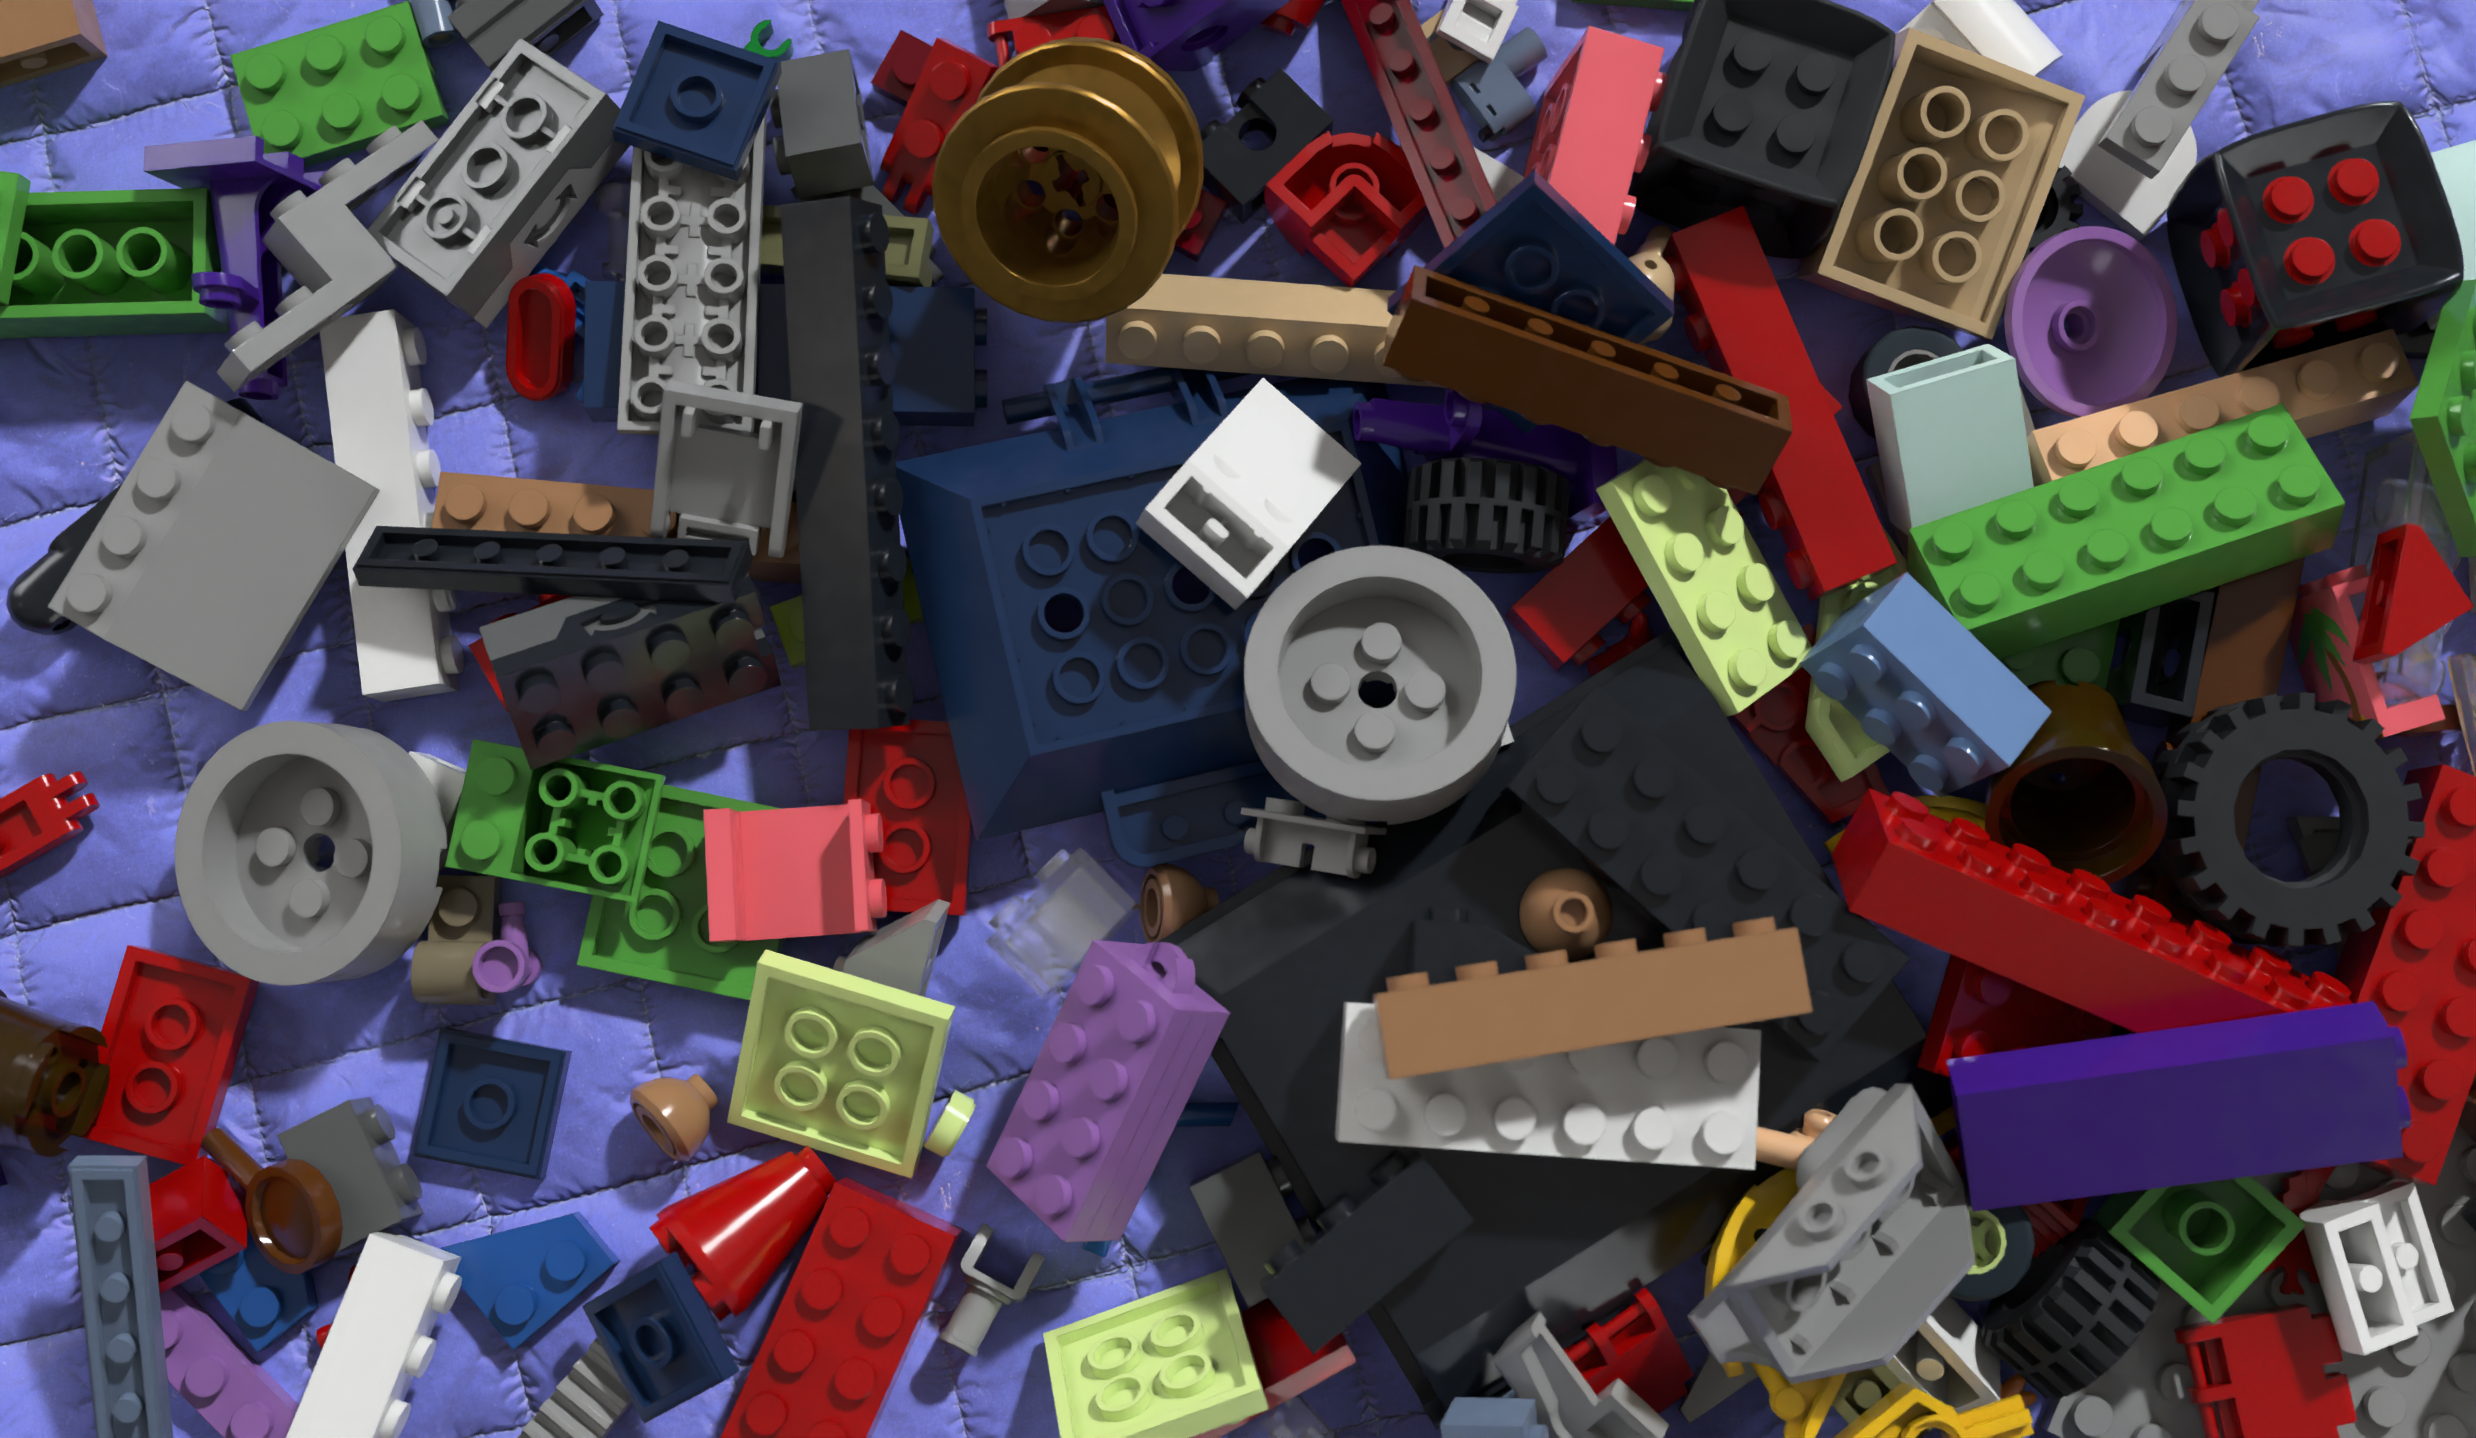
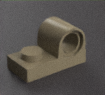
(458, 928)

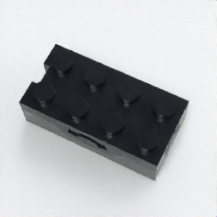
(623, 666)

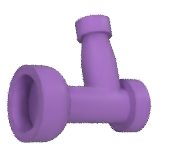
(507, 962)

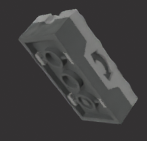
(501, 182)

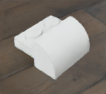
(1990, 29)
(2376, 1266)

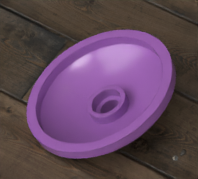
(2116, 314)

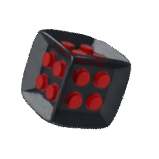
(2314, 237)

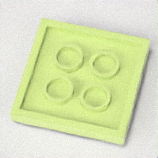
(839, 1063)
(1156, 1365)

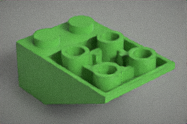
(556, 825)

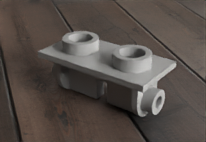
(1285, 831)

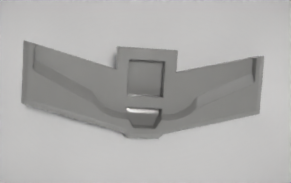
(1563, 1399)

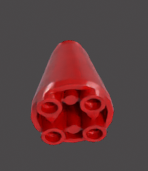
(745, 1227)

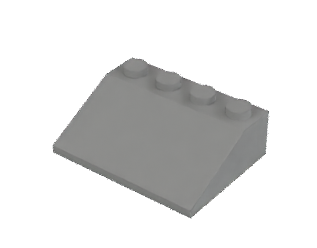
(214, 547)

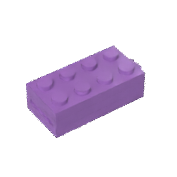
(1108, 1088)

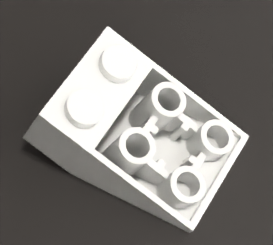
(1248, 493)

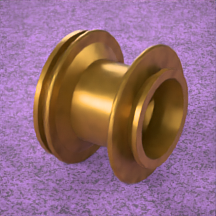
(1102, 115)

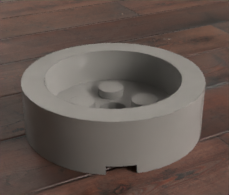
(1391, 621)
(254, 844)

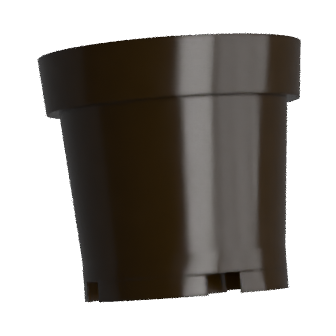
(2104, 808)
(47, 1079)

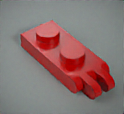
(940, 97)
(41, 818)

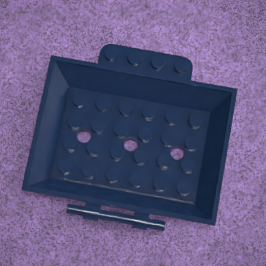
(1148, 692)

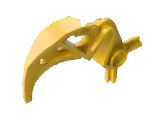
(1805, 1404)

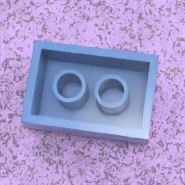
(1925, 687)

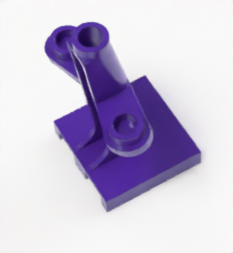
(243, 193)
(1468, 431)

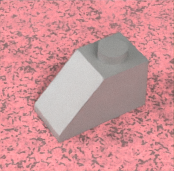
(900, 952)

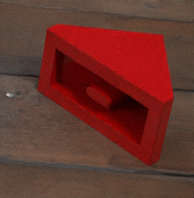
(2405, 595)

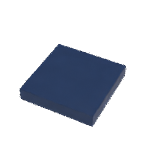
(697, 100)
(492, 1103)
(660, 1337)

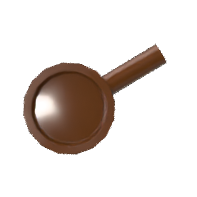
(286, 1206)

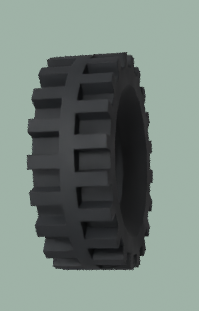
(2201, 839)

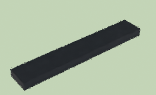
(554, 564)

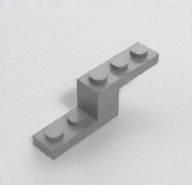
(2177, 80)
(326, 252)

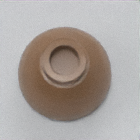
(1172, 900)
(1566, 912)
(675, 1113)

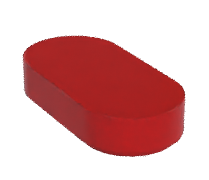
(540, 336)

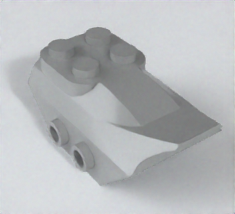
(1854, 1253)

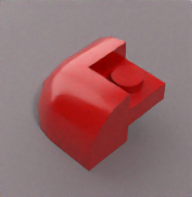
(1346, 202)

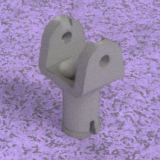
(984, 1296)

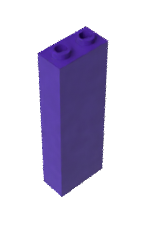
(2180, 1106)

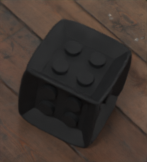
(1765, 115)

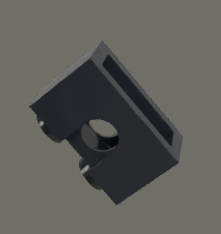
(1284, 116)
(2140, 680)

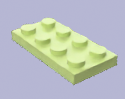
(1707, 581)

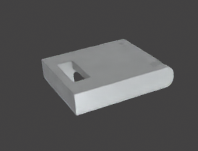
(724, 477)

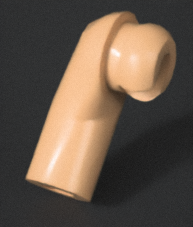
(1784, 1148)

